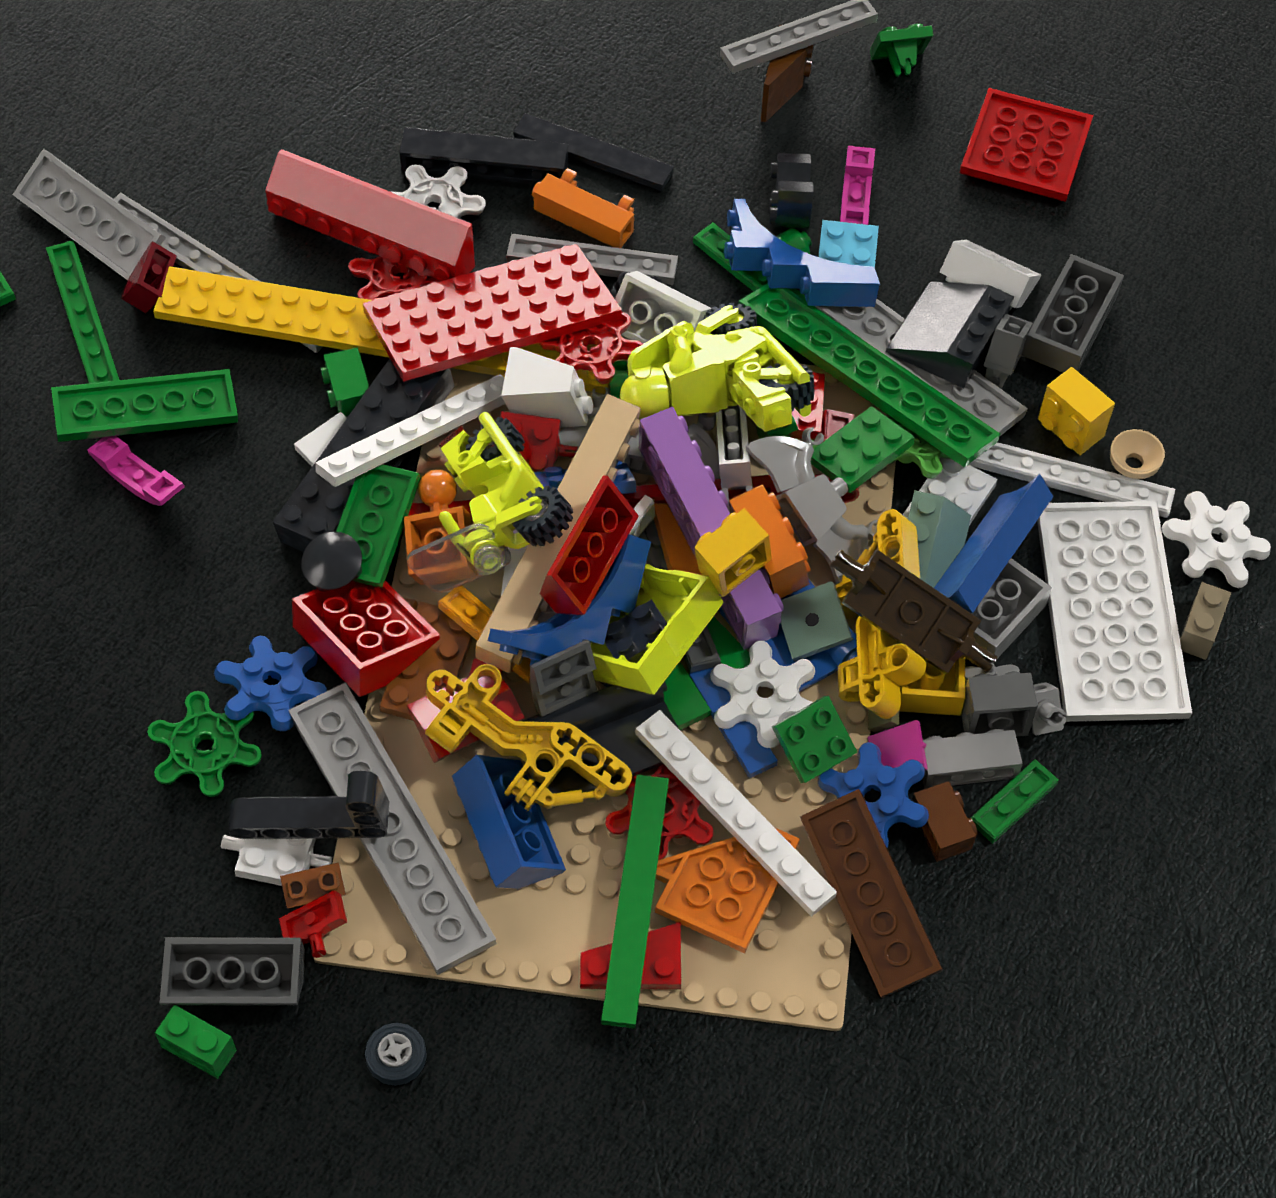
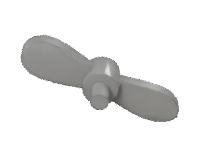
(1000, 670)

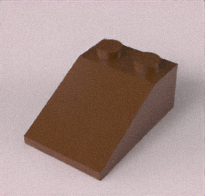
(785, 79)

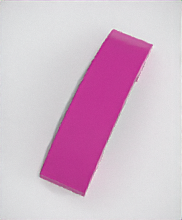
(857, 185)
(133, 472)

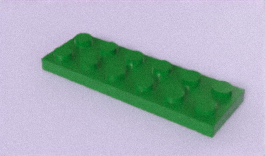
(144, 405)

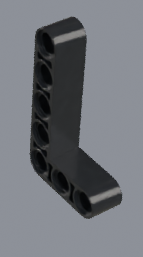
(357, 815)

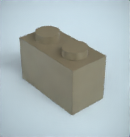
(1204, 620)

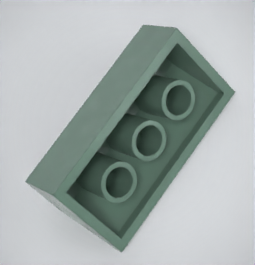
(940, 533)

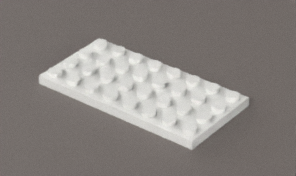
(1112, 612)

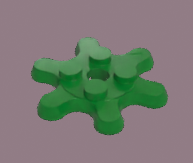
(200, 725)

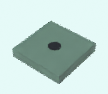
(814, 621)

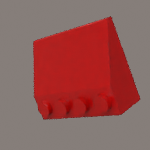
(363, 632)

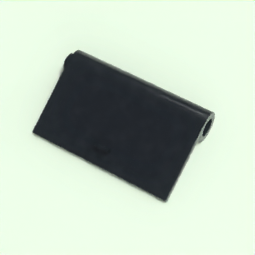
(611, 721)

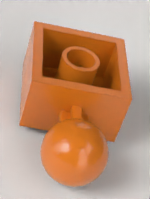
(437, 491)

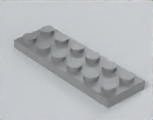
(86, 214)

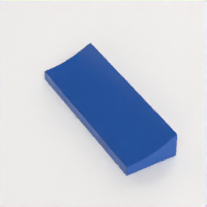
(993, 544)

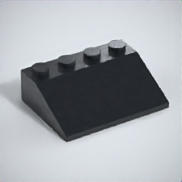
(951, 329)

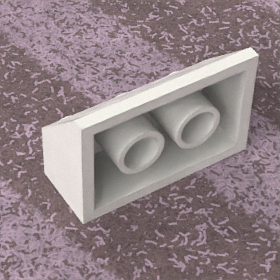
(976, 265)
(655, 307)

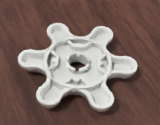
(443, 191)
(1207, 552)
(748, 705)

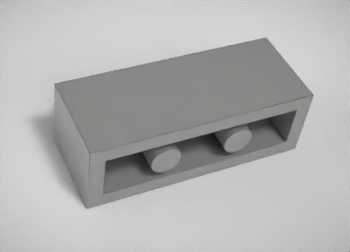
(972, 758)

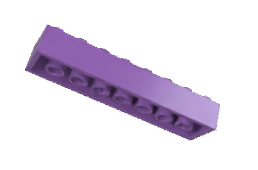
(701, 509)

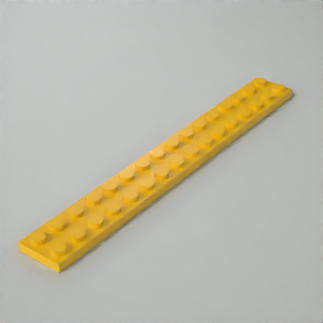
(296, 316)

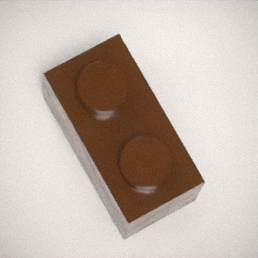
(948, 827)

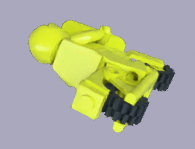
(719, 367)

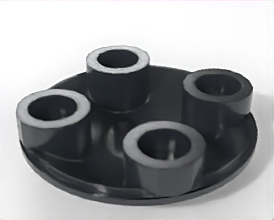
(332, 561)

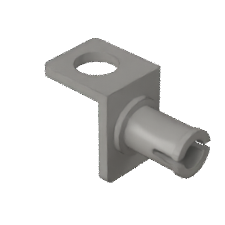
(1049, 712)

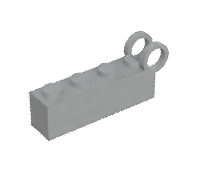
(733, 457)

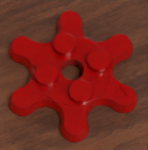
(382, 279)
(599, 359)
(677, 823)

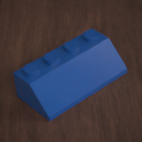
(509, 837)

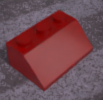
(424, 712)

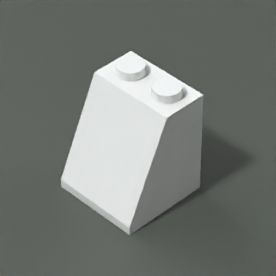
(545, 389)

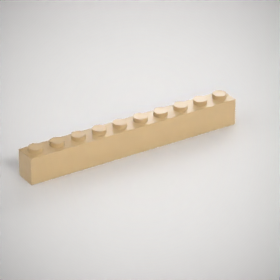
(597, 456)

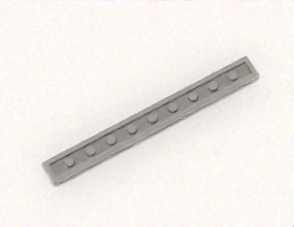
(189, 252)

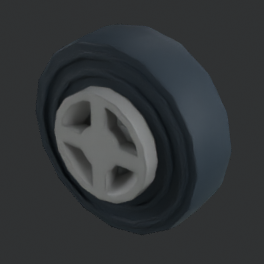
(393, 1041)

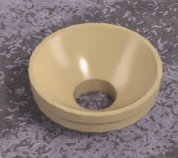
(1139, 445)

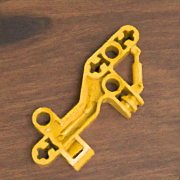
(880, 662)
(530, 741)

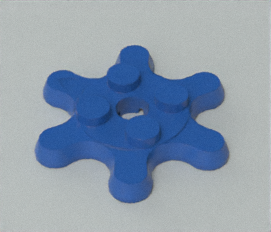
(271, 699)
(891, 782)

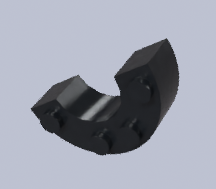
(793, 192)

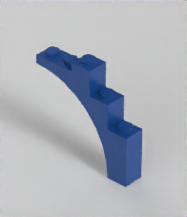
(819, 279)
(615, 595)

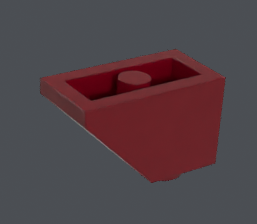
(148, 277)

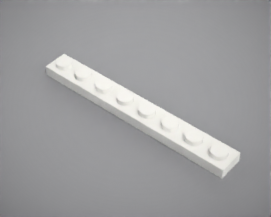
(411, 432)
(736, 813)

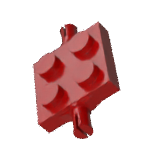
(541, 440)

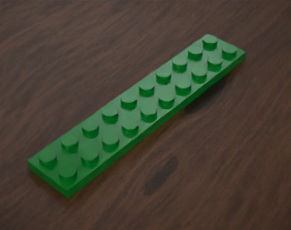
(871, 374)

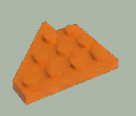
(718, 891)

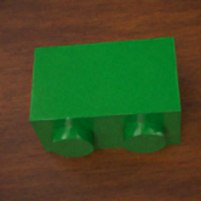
(346, 378)
(195, 1041)

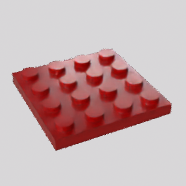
(1026, 144)

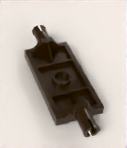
(912, 612)

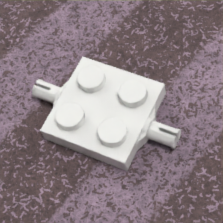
(271, 858)

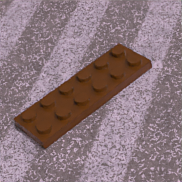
(871, 893)

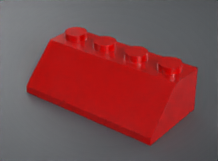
(589, 550)

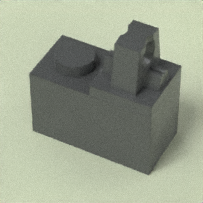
(1006, 348)

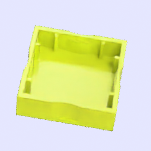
(687, 606)

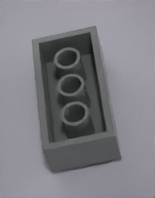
(1072, 314)

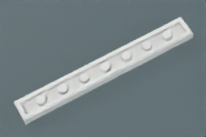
(1073, 477)

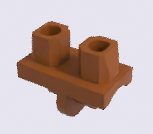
(311, 884)

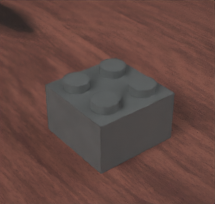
(999, 703)

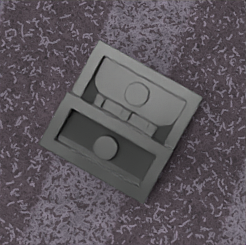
(563, 678)

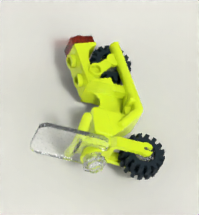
(505, 500)

